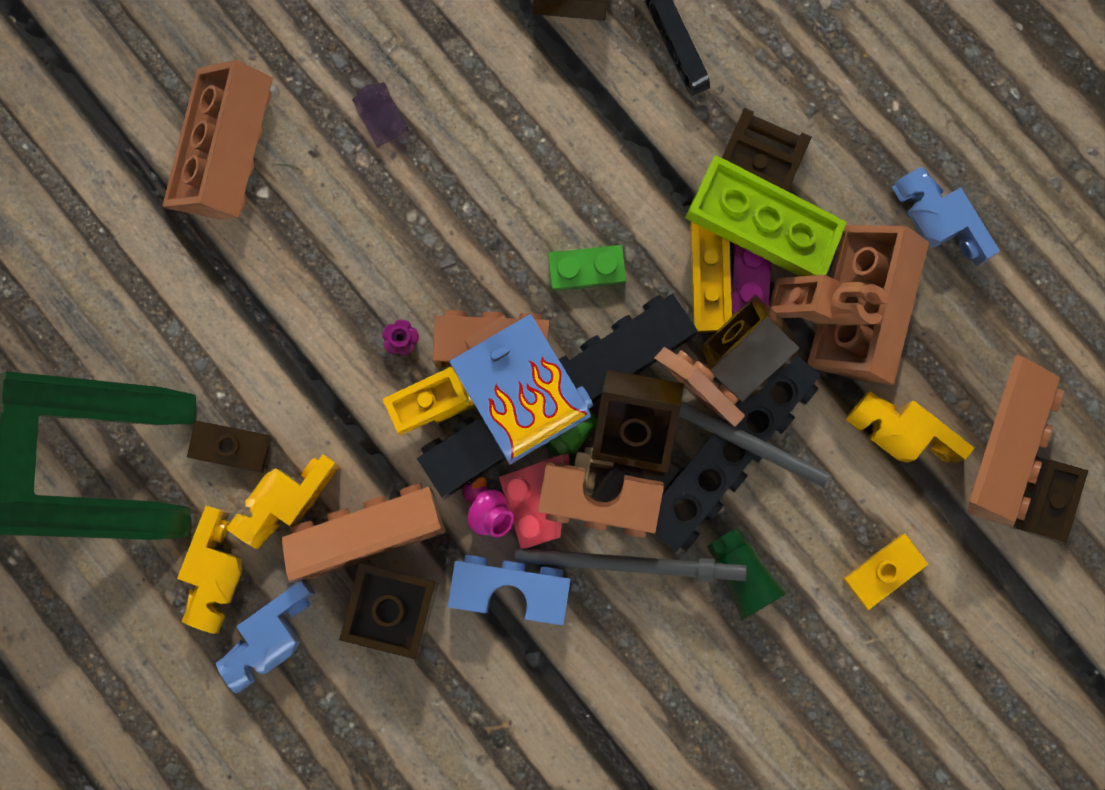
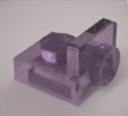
(379, 113)

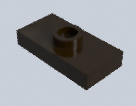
(229, 446)

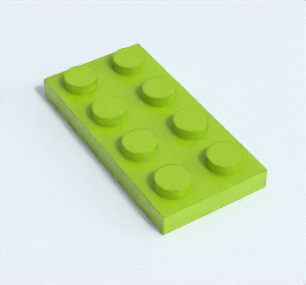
(765, 219)

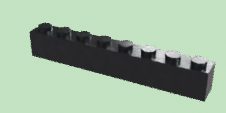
(625, 350)

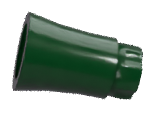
(760, 585)

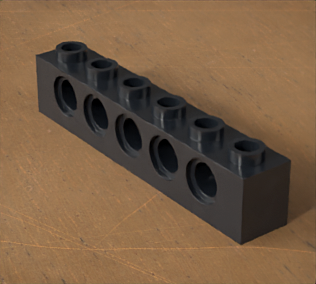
(673, 533)

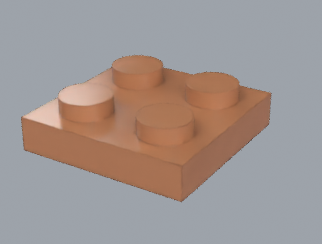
(700, 384)

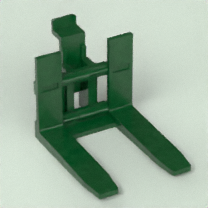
(35, 395)

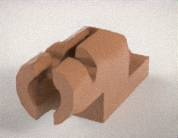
(826, 300)

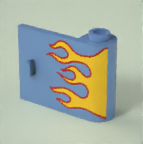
(525, 393)

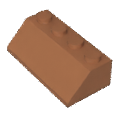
(218, 140)
(877, 256)
(1014, 443)
(362, 534)

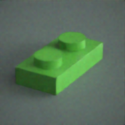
(587, 268)

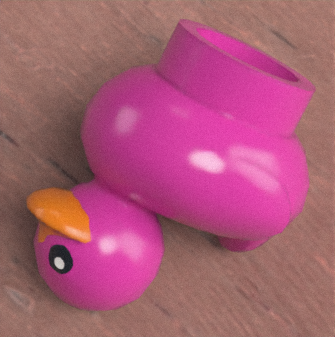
(489, 509)

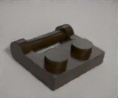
(764, 159)

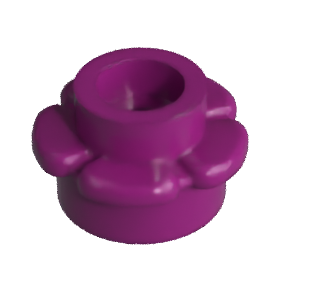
(402, 347)

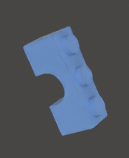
(475, 583)

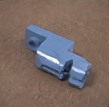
(945, 217)
(267, 638)

